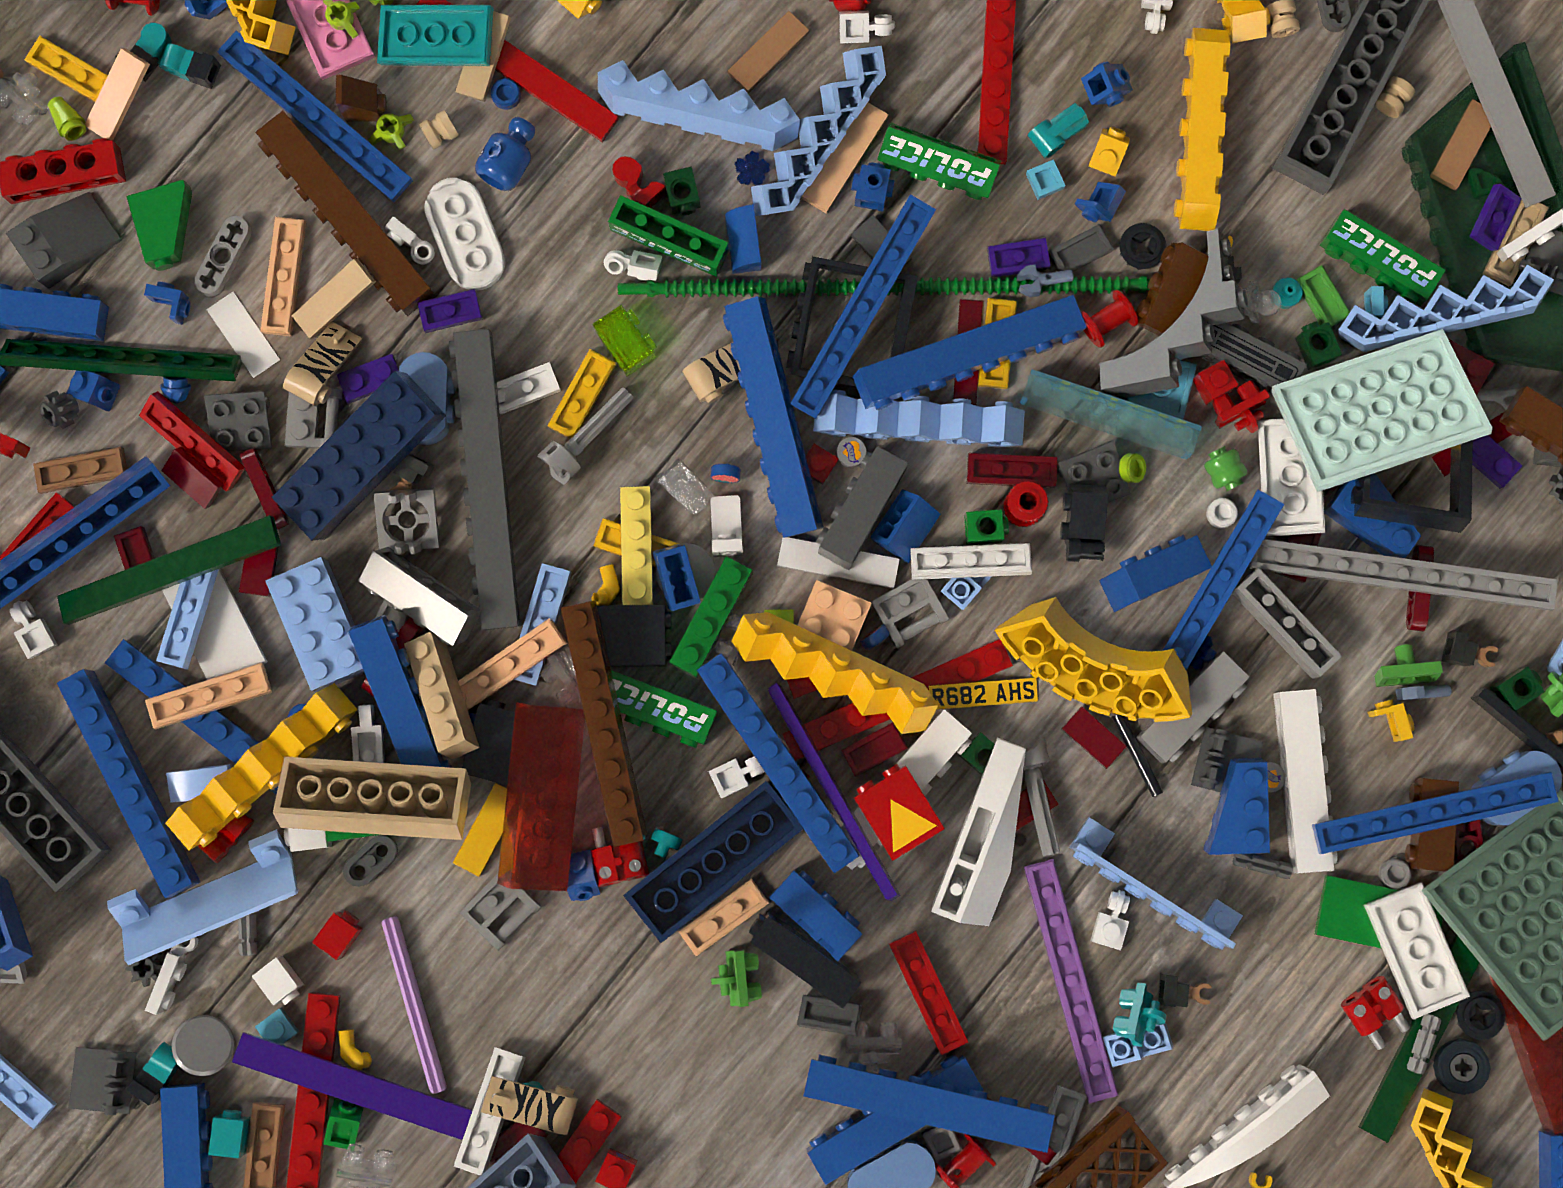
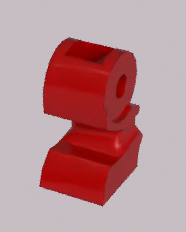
(629, 174)
(227, 837)

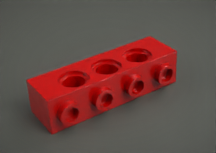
(106, 171)

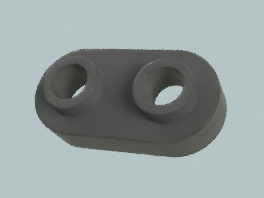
(370, 860)

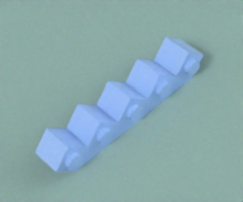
(697, 108)
(821, 133)
(1446, 311)
(923, 421)

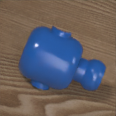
(506, 156)

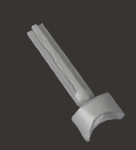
(562, 458)
(1038, 798)

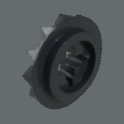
(1141, 232)
(1493, 1020)

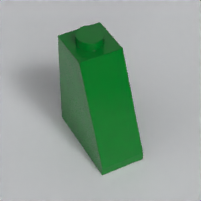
(161, 222)

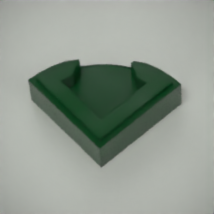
(1481, 182)

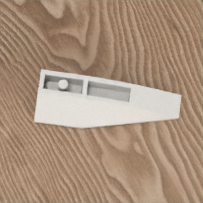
(986, 842)
(1254, 1128)

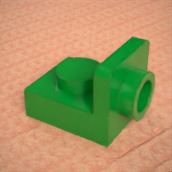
(343, 1124)

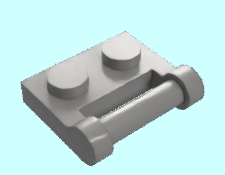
(304, 419)
(905, 601)
(491, 904)

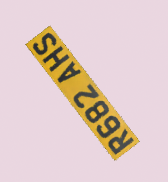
(985, 693)

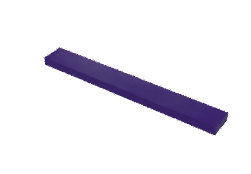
(833, 792)
(352, 1085)

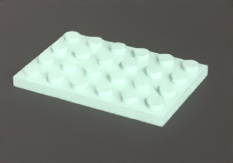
(1381, 410)

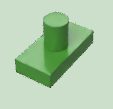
(1407, 670)

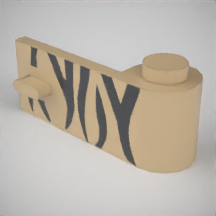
(313, 371)
(712, 374)
(530, 1105)

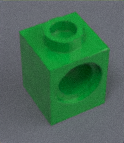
(973, 533)

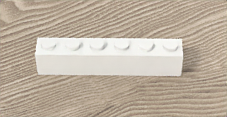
(924, 760)
(1304, 786)

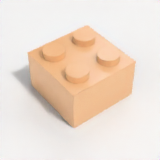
(834, 614)

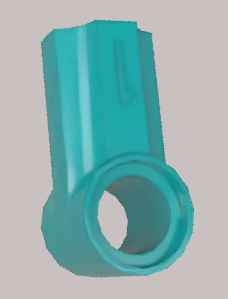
(1053, 134)

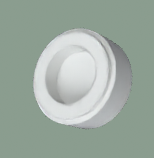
(1222, 513)

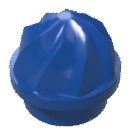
(175, 389)

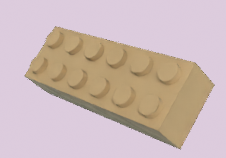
(372, 798)

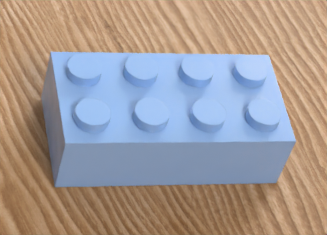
(316, 623)

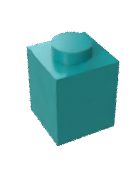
(229, 1134)

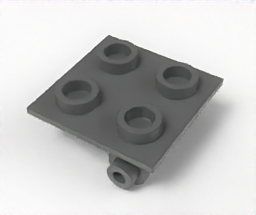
(1548, 260)
(239, 420)
(1096, 467)
(1215, 754)
(102, 1080)

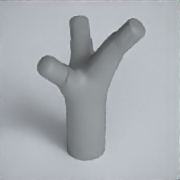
(1498, 394)

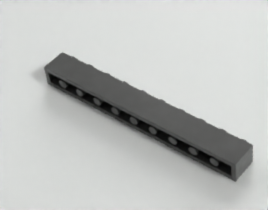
(486, 479)

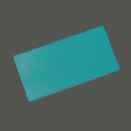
(435, 35)

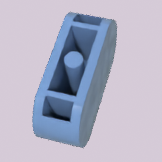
(436, 381)
(1518, 766)
(899, 1166)

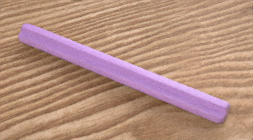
(414, 1005)

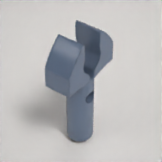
(1040, 279)
(1421, 692)

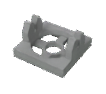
(426, 497)

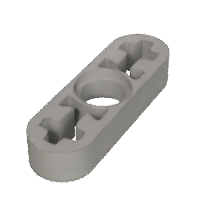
(218, 244)

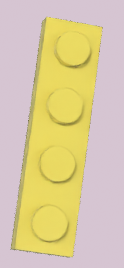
(636, 545)

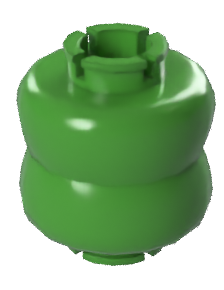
(1225, 468)

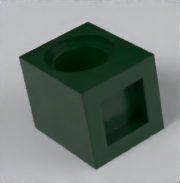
(682, 179)
(1312, 356)
(1505, 687)
(970, 755)

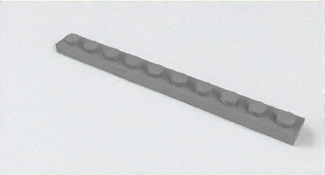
(1406, 574)

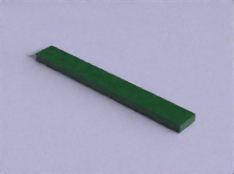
(120, 360)
(169, 570)
(1400, 1082)

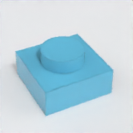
(1045, 179)
(1375, 301)
(277, 1027)

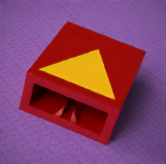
(898, 811)

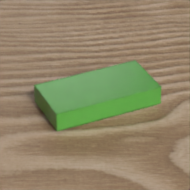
(1323, 297)

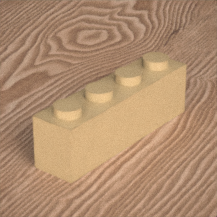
(441, 696)

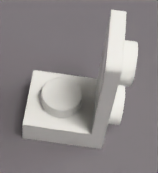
(726, 525)

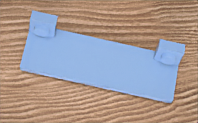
(208, 906)
(1218, 921)

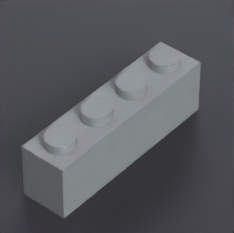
(1286, 623)
(1208, 693)

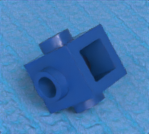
(1107, 84)
(872, 186)

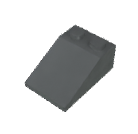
(63, 238)

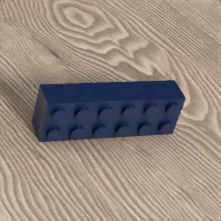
(358, 456)
(713, 862)

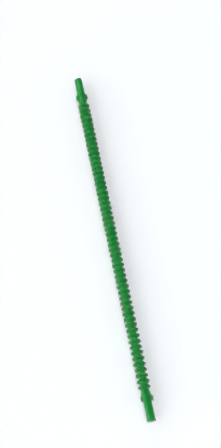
(655, 288)

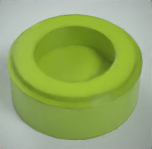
(1132, 468)

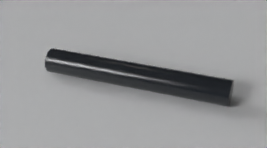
(1137, 755)

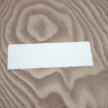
(243, 334)

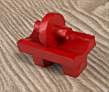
(1251, 398)

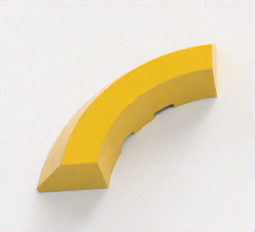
(1094, 670)

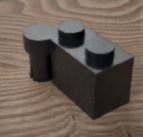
(1084, 522)

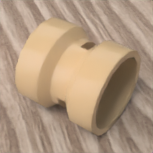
(1283, 18)
(1392, 100)
(438, 129)

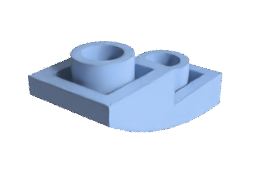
(964, 589)
(188, 784)
(1122, 1050)

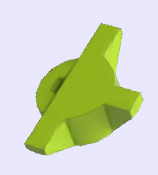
(341, 15)
(394, 132)

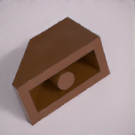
(359, 99)

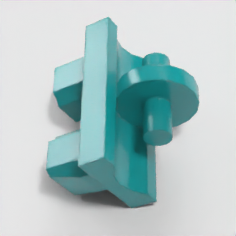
(1143, 1015)

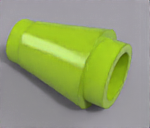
(66, 119)

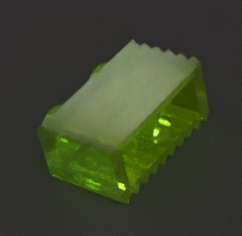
(624, 340)

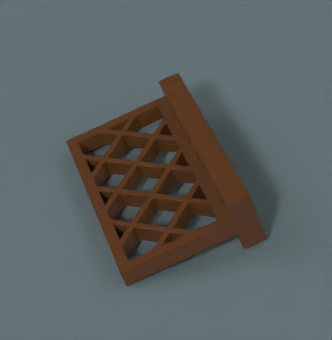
(1094, 1144)

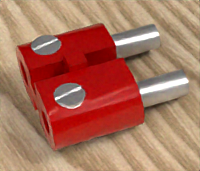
(617, 863)
(1372, 1007)

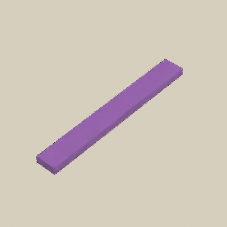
(1070, 981)

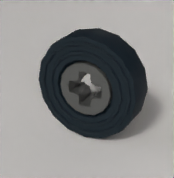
(1451, 1054)

